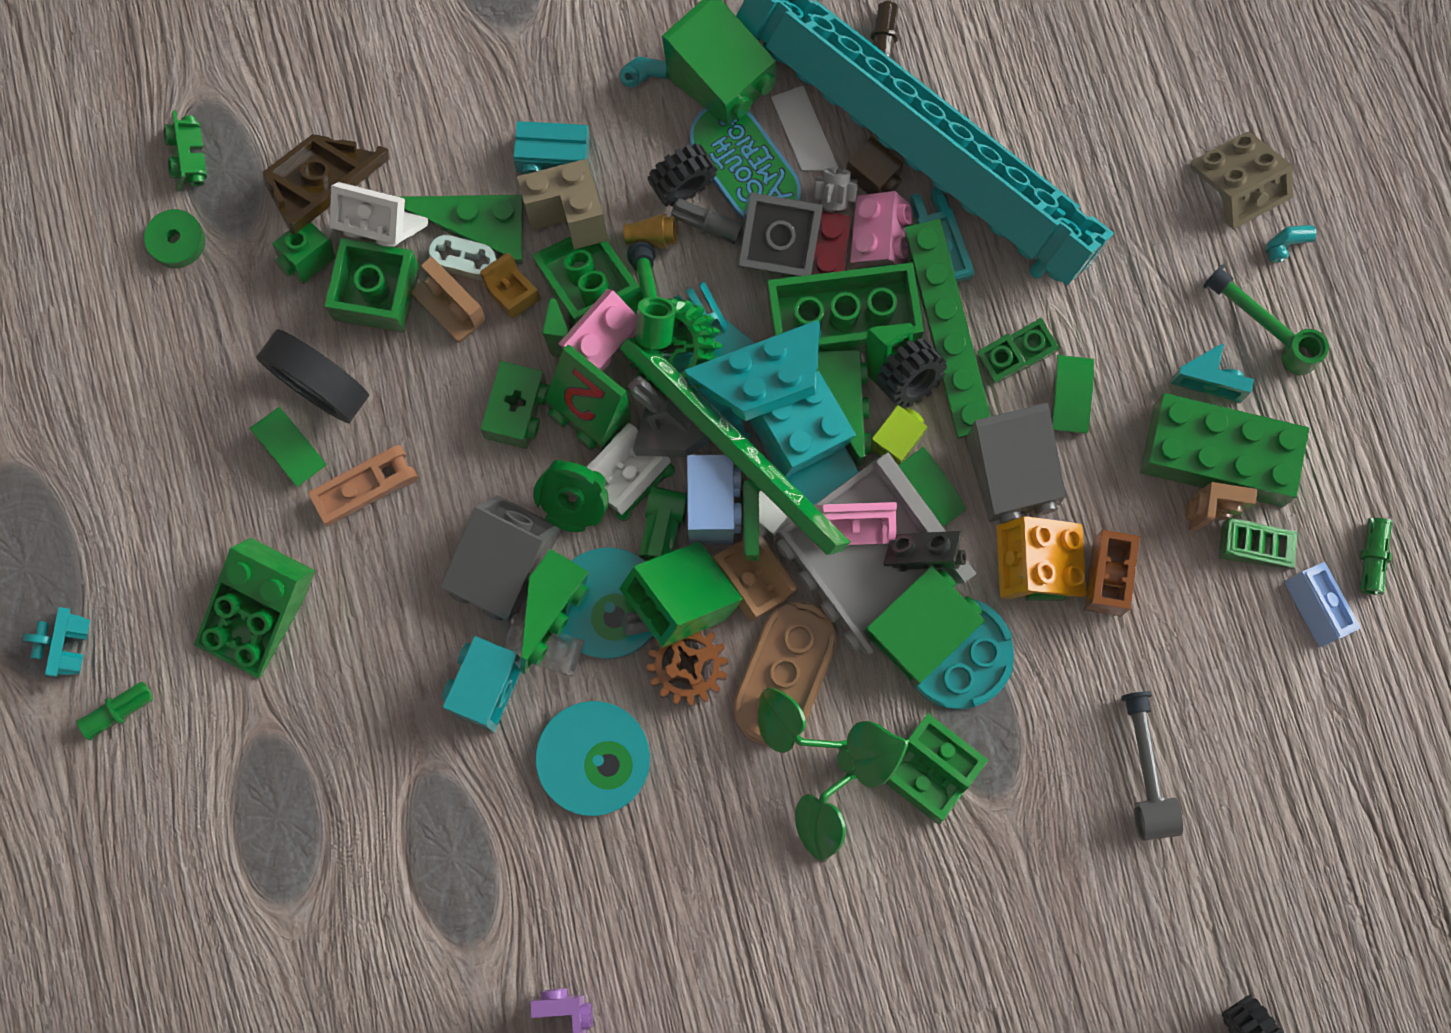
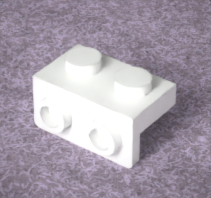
(624, 471)

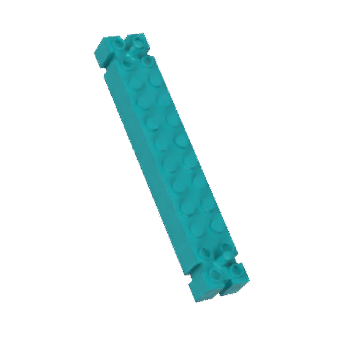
(929, 135)

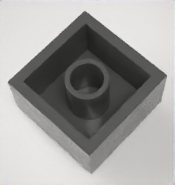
(778, 235)

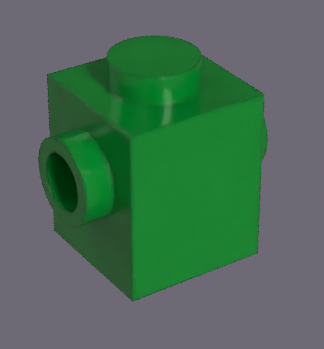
(303, 253)

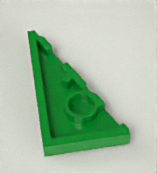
(477, 218)

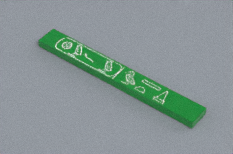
(737, 448)

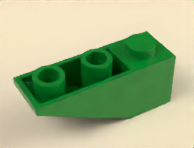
(844, 378)
(551, 594)

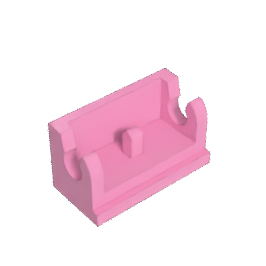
(863, 521)

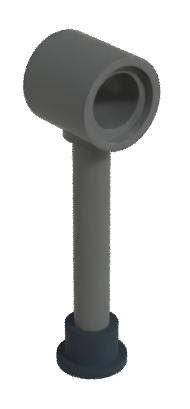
(1158, 815)

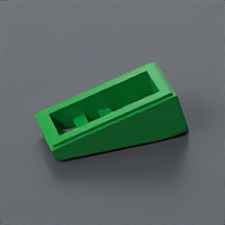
(1229, 550)

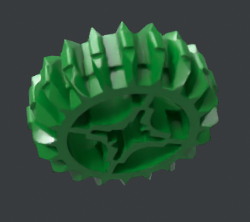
(700, 349)

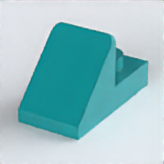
(1204, 377)

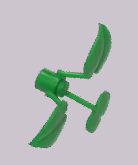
(866, 755)

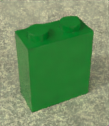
(680, 593)
(925, 625)

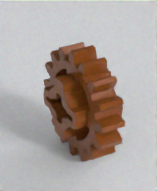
(672, 674)

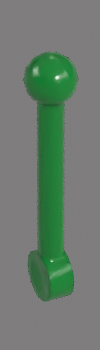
(667, 472)

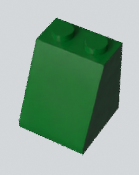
(718, 60)

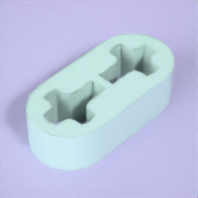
(464, 249)

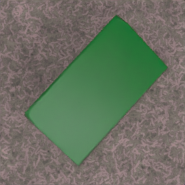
(554, 328)
(883, 342)

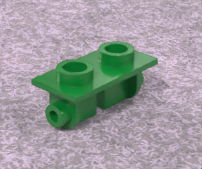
(182, 137)

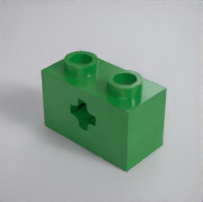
(510, 385)

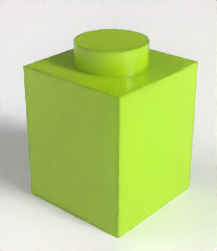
(899, 434)

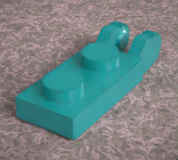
(958, 253)

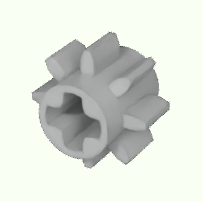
(835, 188)

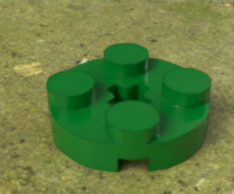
(583, 483)

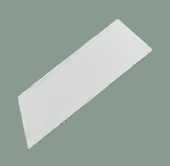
(803, 130)

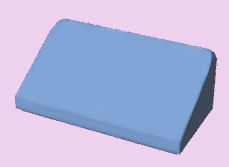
(1322, 604)

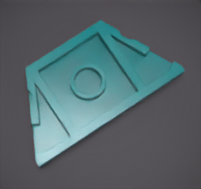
(764, 373)

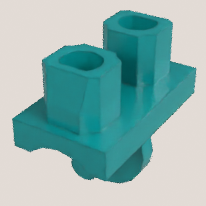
(59, 661)

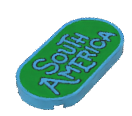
(744, 160)

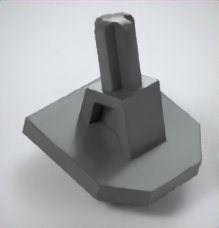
(663, 425)

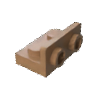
(448, 301)
(1219, 503)

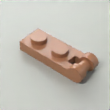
(362, 485)

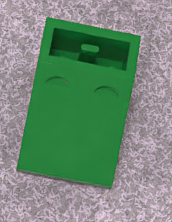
(253, 606)

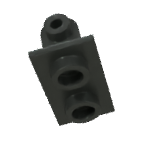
(922, 549)

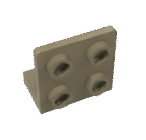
(1248, 177)

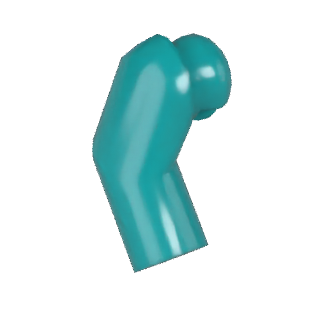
(640, 69)
(1289, 235)

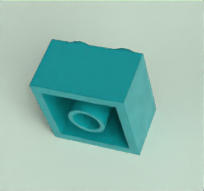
(804, 430)
(482, 683)

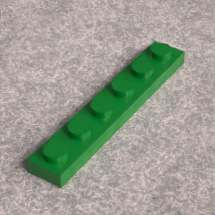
(947, 324)

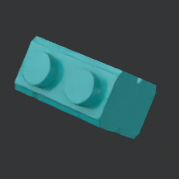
(549, 145)

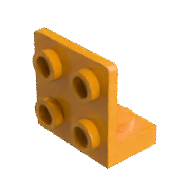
(1040, 558)

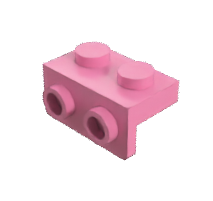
(880, 230)
(602, 329)

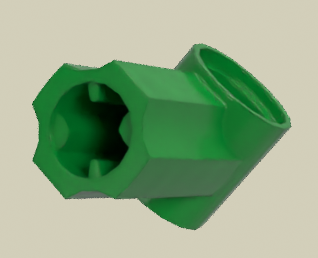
(664, 514)

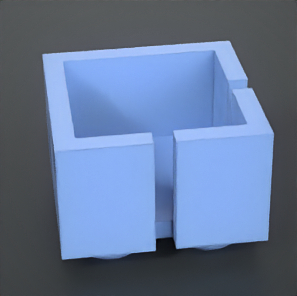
(711, 506)

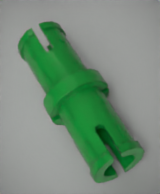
(1376, 556)

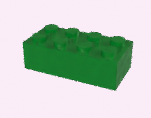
(846, 304)
(1223, 445)

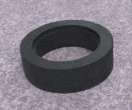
(312, 375)

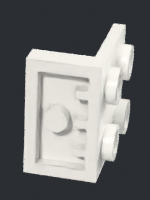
(372, 215)

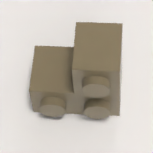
(567, 196)

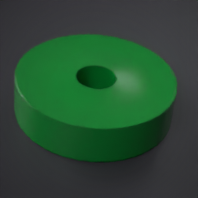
(172, 223)

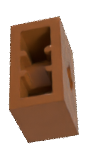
(1112, 573)

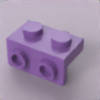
(557, 1003)

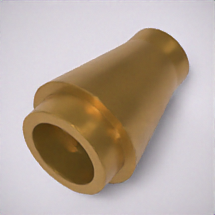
(658, 231)

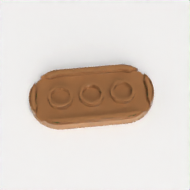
(788, 657)

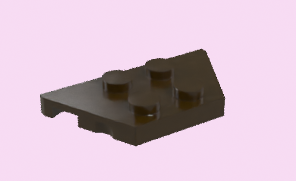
(304, 176)

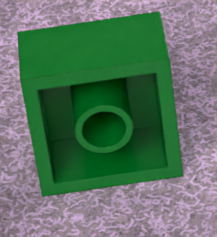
(372, 285)

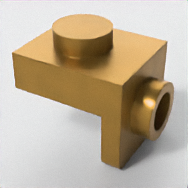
(509, 286)

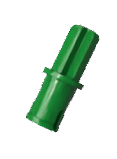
(114, 710)

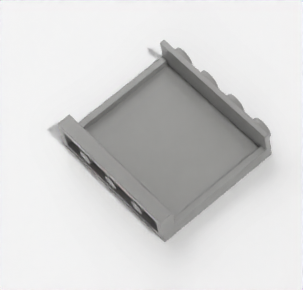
(855, 581)

